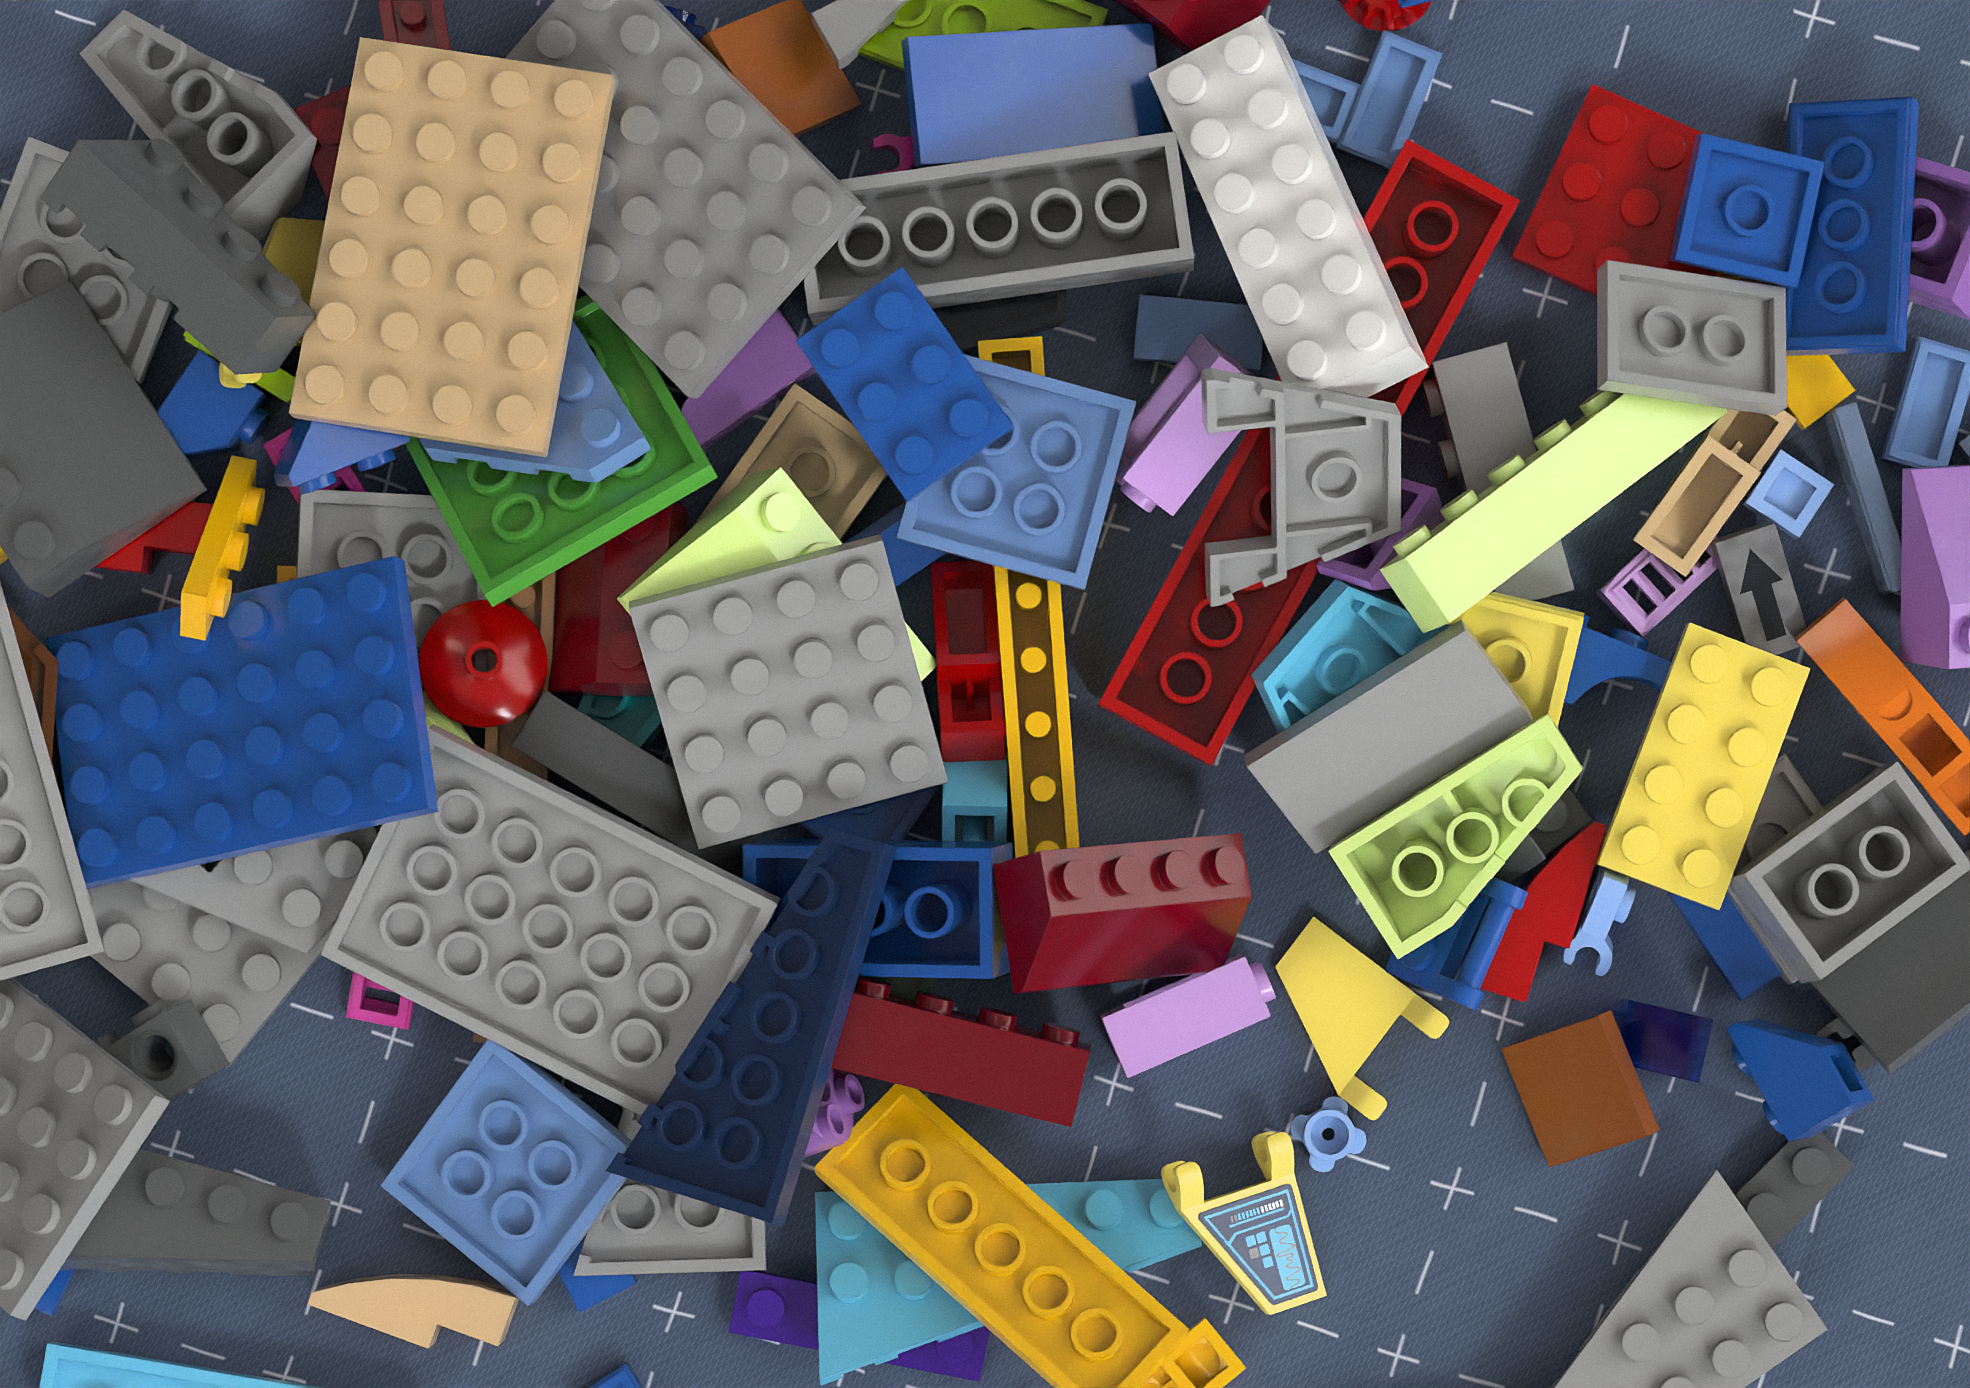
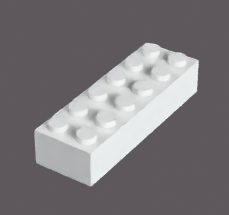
(1286, 215)

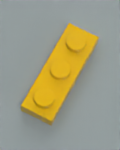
(221, 548)

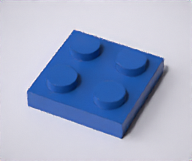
(1746, 211)

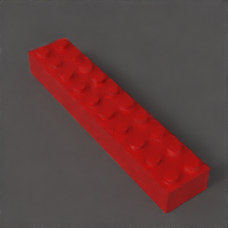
(1196, 661)

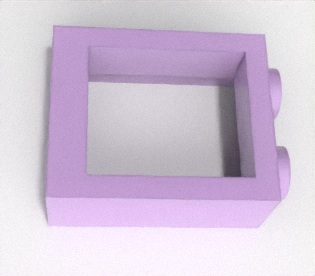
(1167, 441)
(1188, 1014)

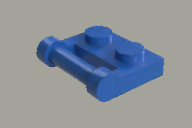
(1438, 960)

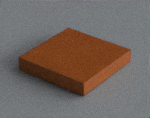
(785, 66)
(1580, 1089)

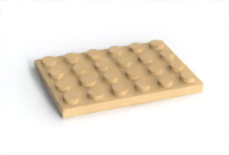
(453, 246)

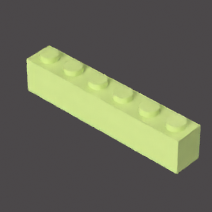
(1537, 501)

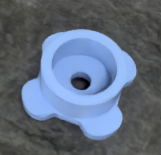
(1325, 1152)

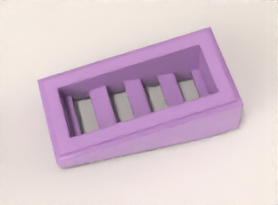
(1626, 607)

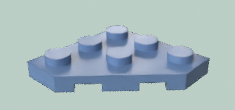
(589, 431)

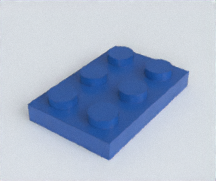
(905, 384)

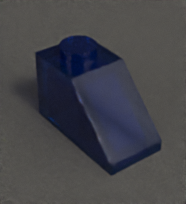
(1664, 1039)

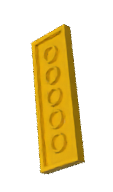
(999, 1247)

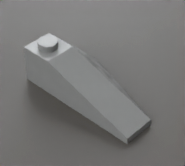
(225, 125)

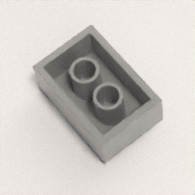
(1849, 873)

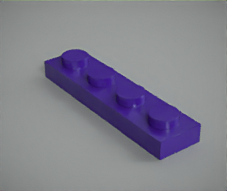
(787, 1312)

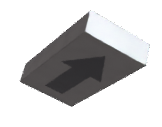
(1759, 588)

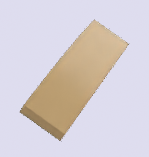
(1711, 485)
(419, 1304)

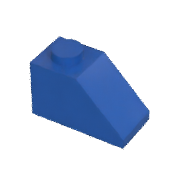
(209, 416)

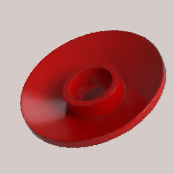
(477, 696)

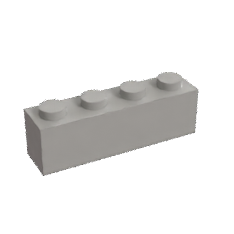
(1484, 428)

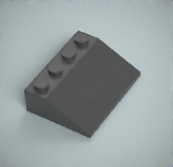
(78, 445)

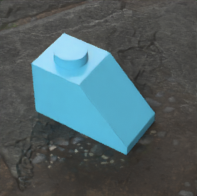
(975, 801)

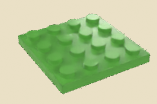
(530, 525)

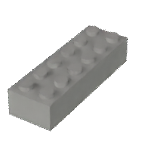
(1013, 225)

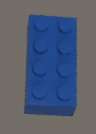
(934, 913)

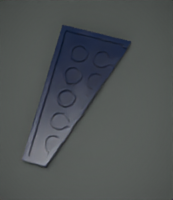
(760, 1061)

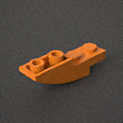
(1893, 706)

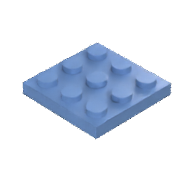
(1036, 492)
(510, 1170)

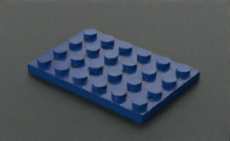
(260, 738)

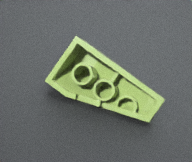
(1444, 843)

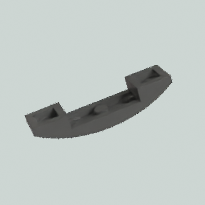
(616, 774)

